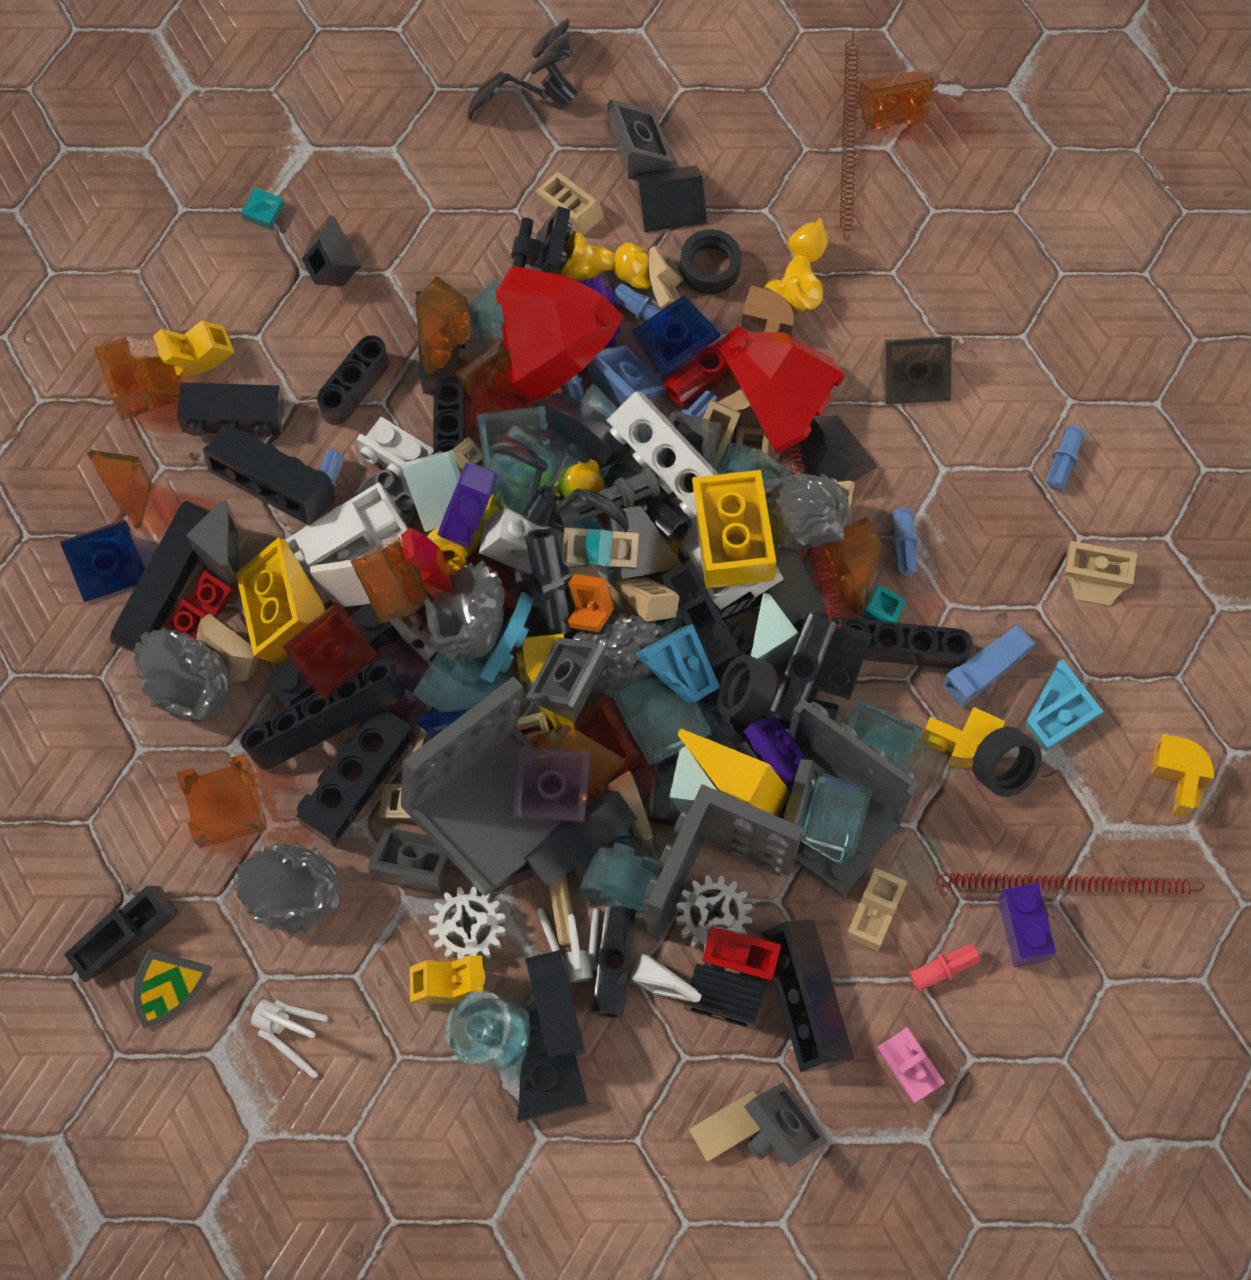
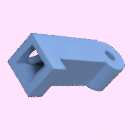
(987, 665)

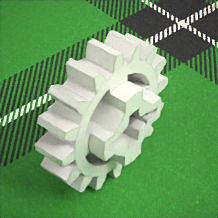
(701, 904)
(454, 929)

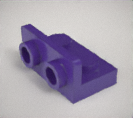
(776, 748)

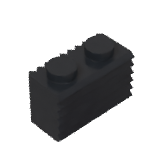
(726, 995)

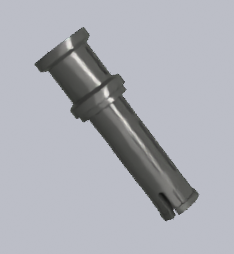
(622, 492)

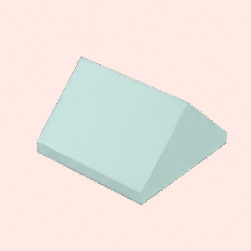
(432, 486)
(774, 634)
(687, 781)

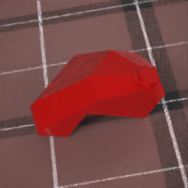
(551, 328)
(781, 382)

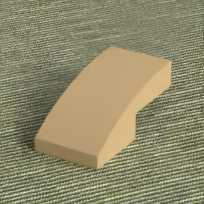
(663, 276)
(623, 548)
(876, 909)
(725, 1128)

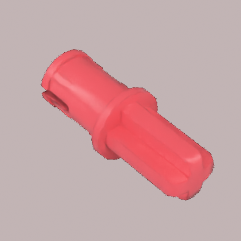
(944, 967)

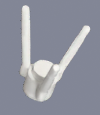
(577, 964)
(272, 1018)

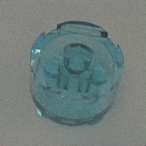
(618, 877)
(488, 1031)

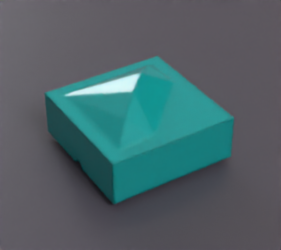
(262, 208)
(598, 547)
(883, 605)

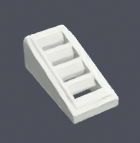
(662, 981)

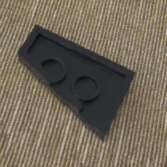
(544, 1084)

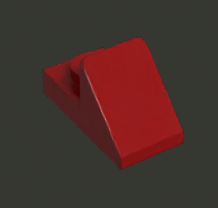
(742, 952)

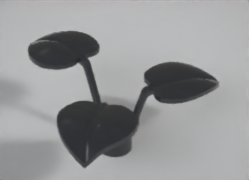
(555, 47)
(545, 502)

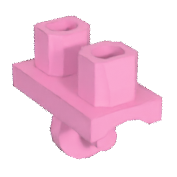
(910, 1065)

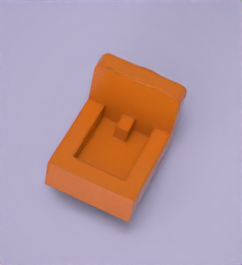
(591, 602)

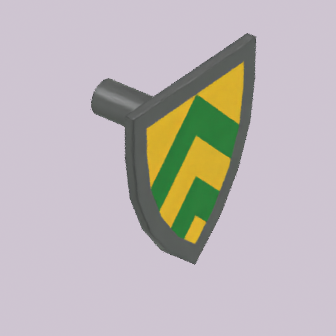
(166, 986)

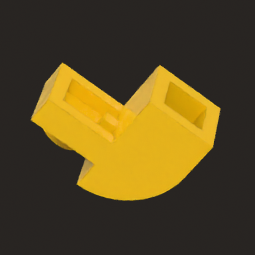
(196, 350)
(961, 743)
(1188, 765)
(446, 981)

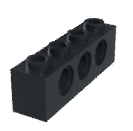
(332, 823)

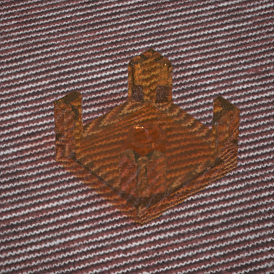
(222, 802)

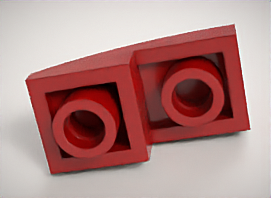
(427, 556)
(206, 598)

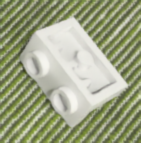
(391, 446)

